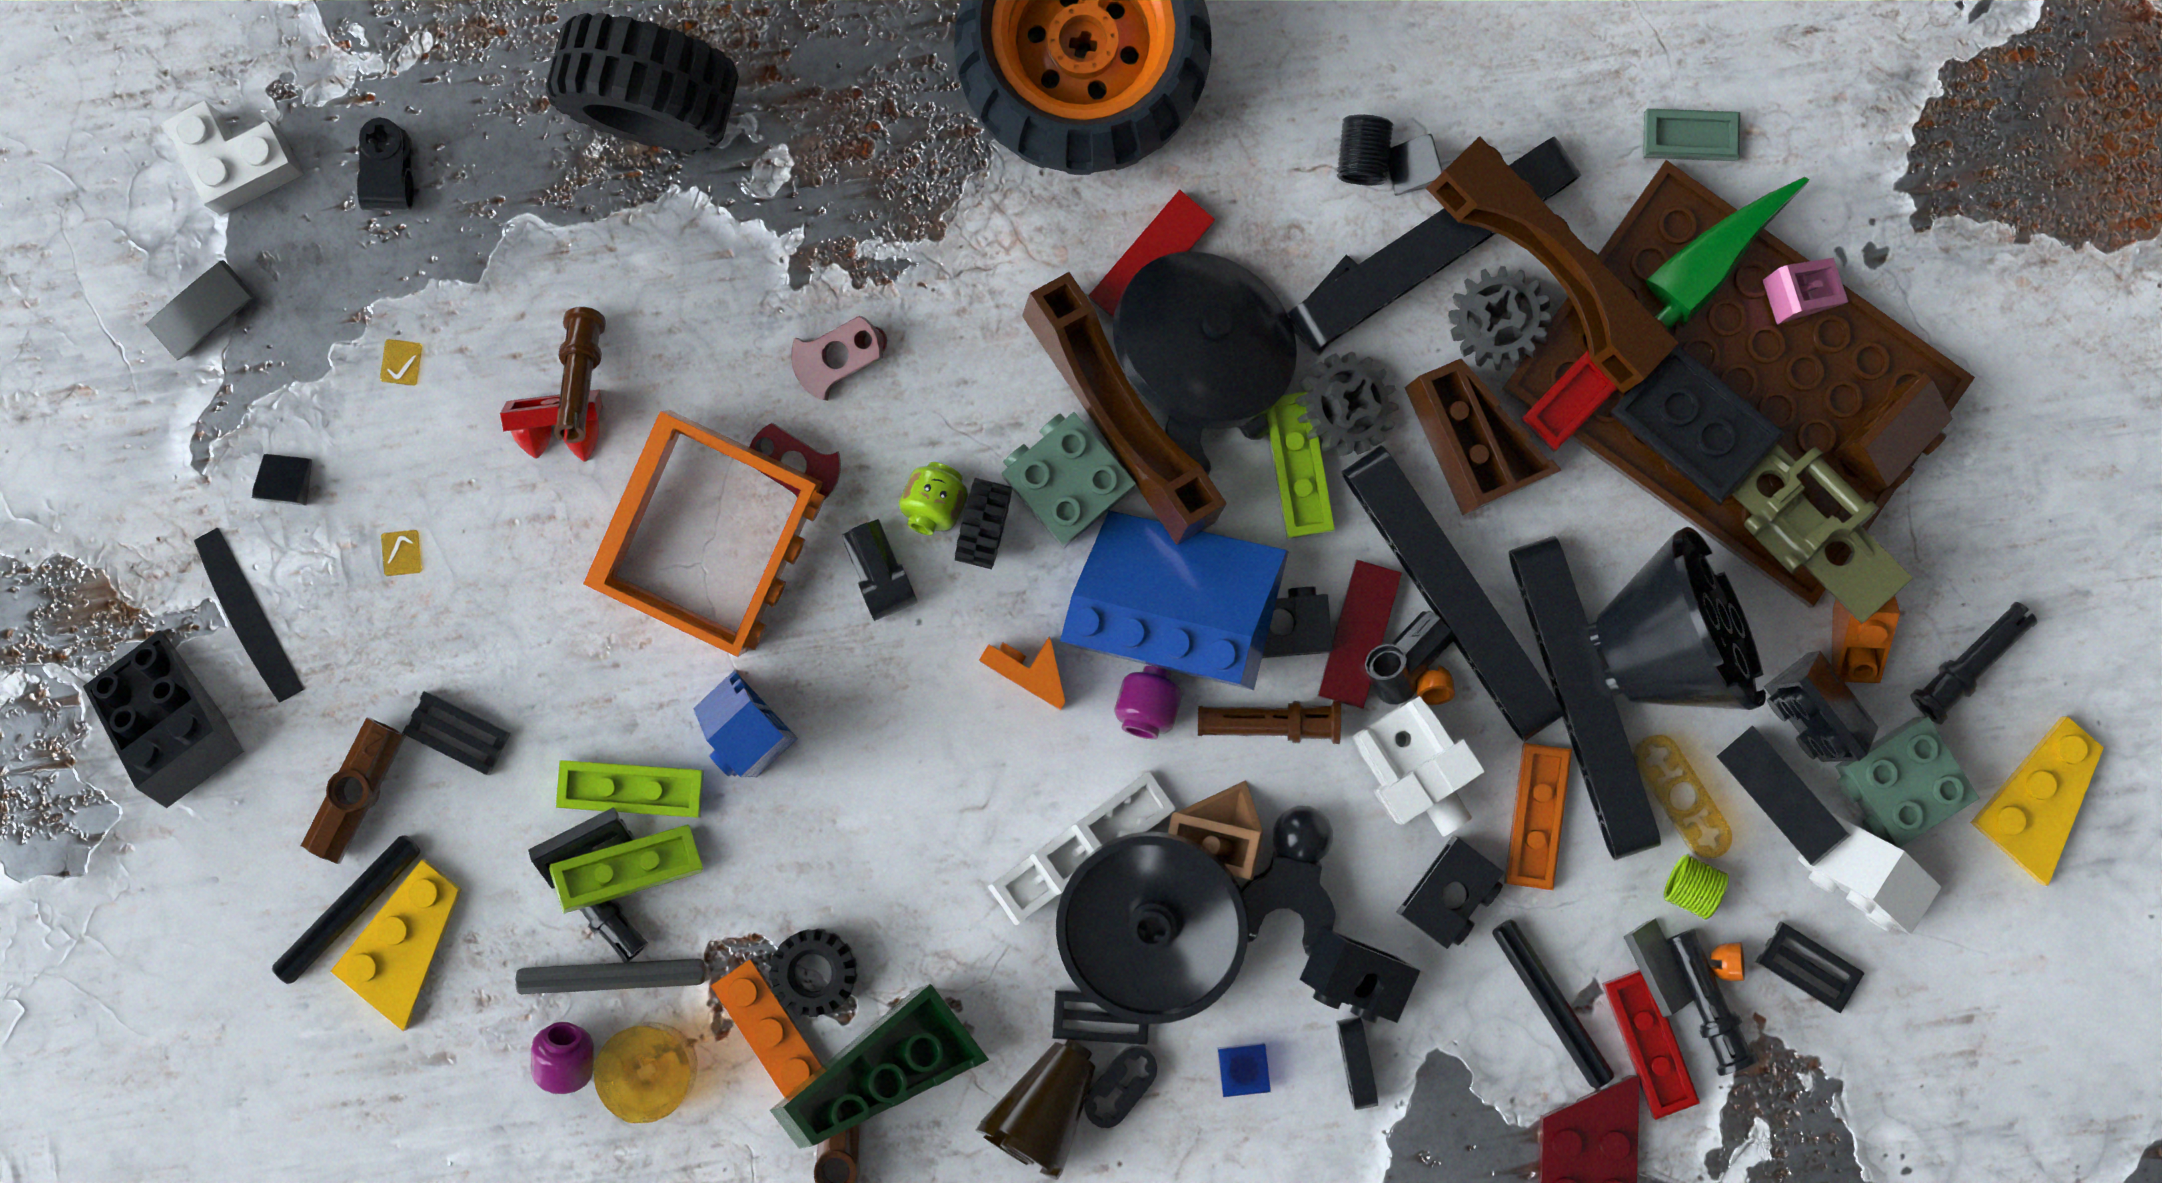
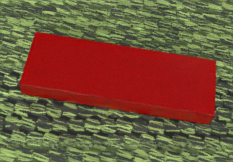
(1172, 231)
(1650, 1046)

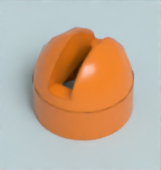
(1436, 686)
(1732, 961)

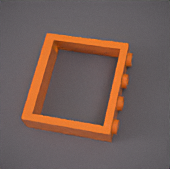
(632, 507)

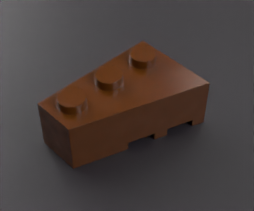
(1475, 438)

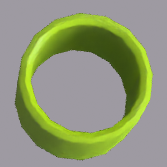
(1696, 886)

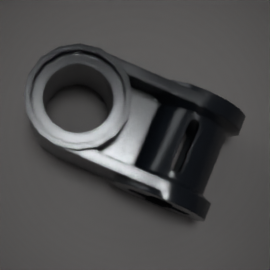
(386, 175)

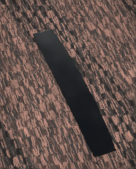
(246, 616)

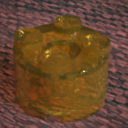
(637, 1098)

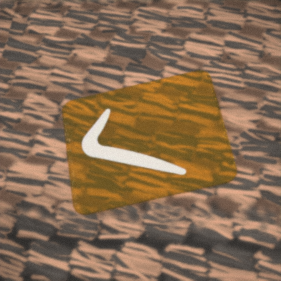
(400, 362)
(401, 552)

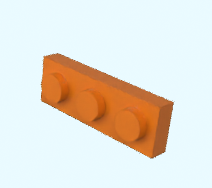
(767, 1026)

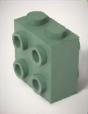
(1067, 478)
(1906, 783)

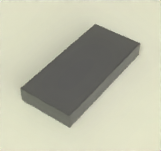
(1658, 967)

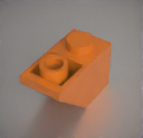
(1859, 648)

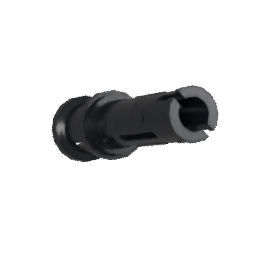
(1960, 676)
(1687, 947)

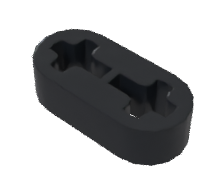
(1357, 1063)
(1130, 1094)

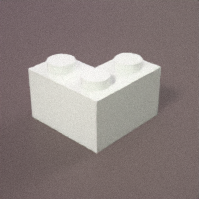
(227, 168)
(1877, 879)

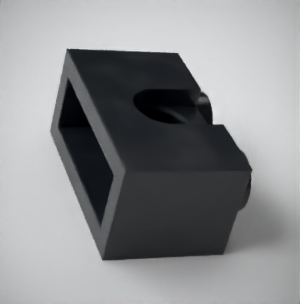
(1310, 625)
(1425, 903)
(1358, 975)

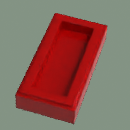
(1569, 403)

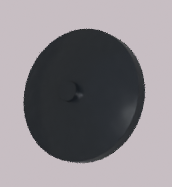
(1204, 340)
(1152, 927)

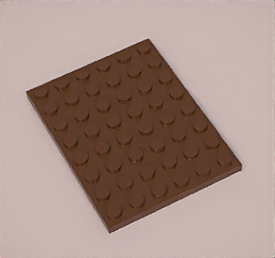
(1804, 375)

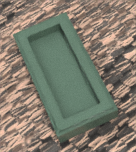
(1691, 134)

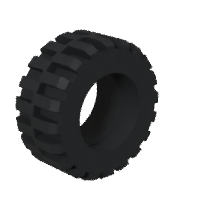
(642, 82)

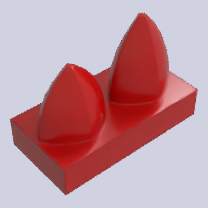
(533, 418)

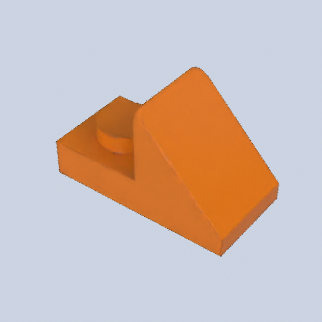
(1040, 679)

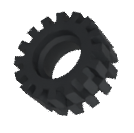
(983, 523)
(784, 979)

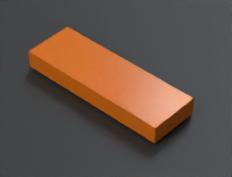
(1538, 816)

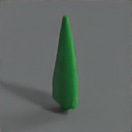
(1702, 266)

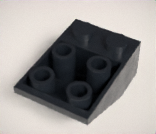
(1822, 710)
(161, 721)

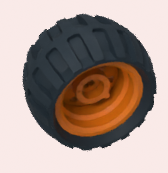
(1064, 124)

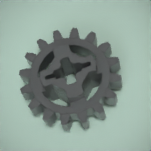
(1483, 308)
(1329, 410)

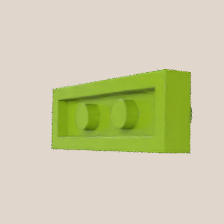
(1298, 470)
(630, 788)
(625, 868)

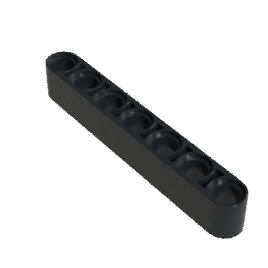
(1417, 256)
(1452, 593)
(1584, 698)

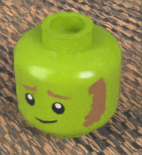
(933, 498)

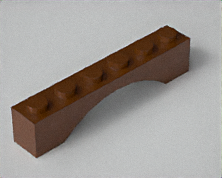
(1618, 328)
(1162, 471)

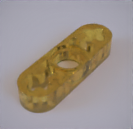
(1692, 832)

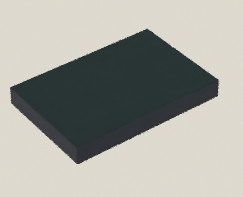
(1698, 424)

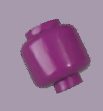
(1148, 703)
(562, 1058)

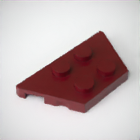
(1592, 1137)

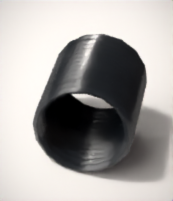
(1364, 150)

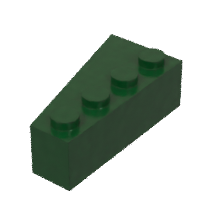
(889, 1063)

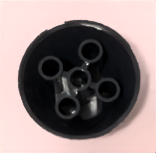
(1679, 634)

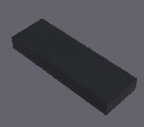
(1783, 796)

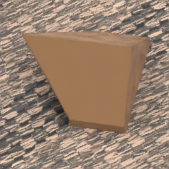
(1224, 826)

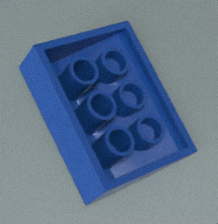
(1176, 606)

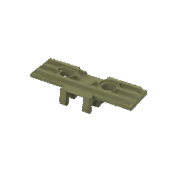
(1800, 533)

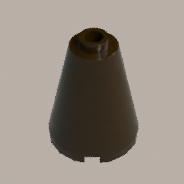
(1043, 1109)

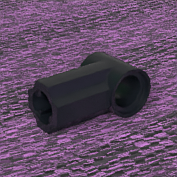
(882, 579)
(1408, 657)

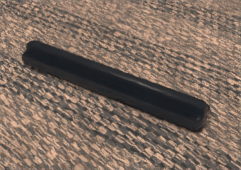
(346, 909)
(1553, 1004)

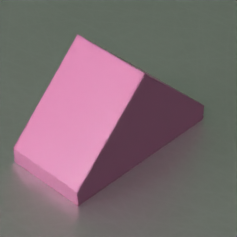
(1804, 289)

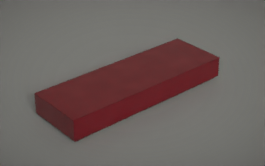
(1358, 632)

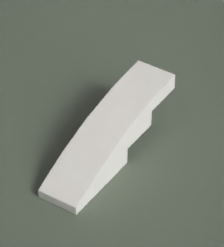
(1050, 868)

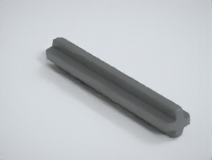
(610, 976)

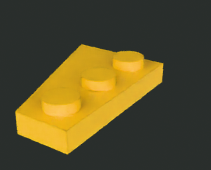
(2041, 799)
(397, 947)

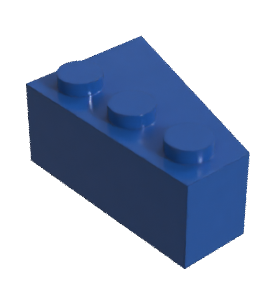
(741, 728)

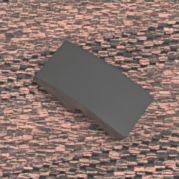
(200, 310)

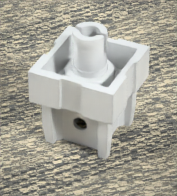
(1422, 771)

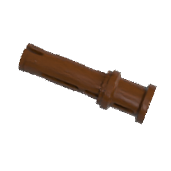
(580, 357)
(1295, 722)

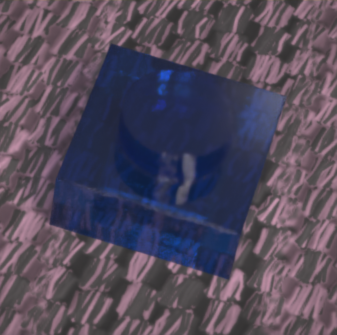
(1243, 1069)

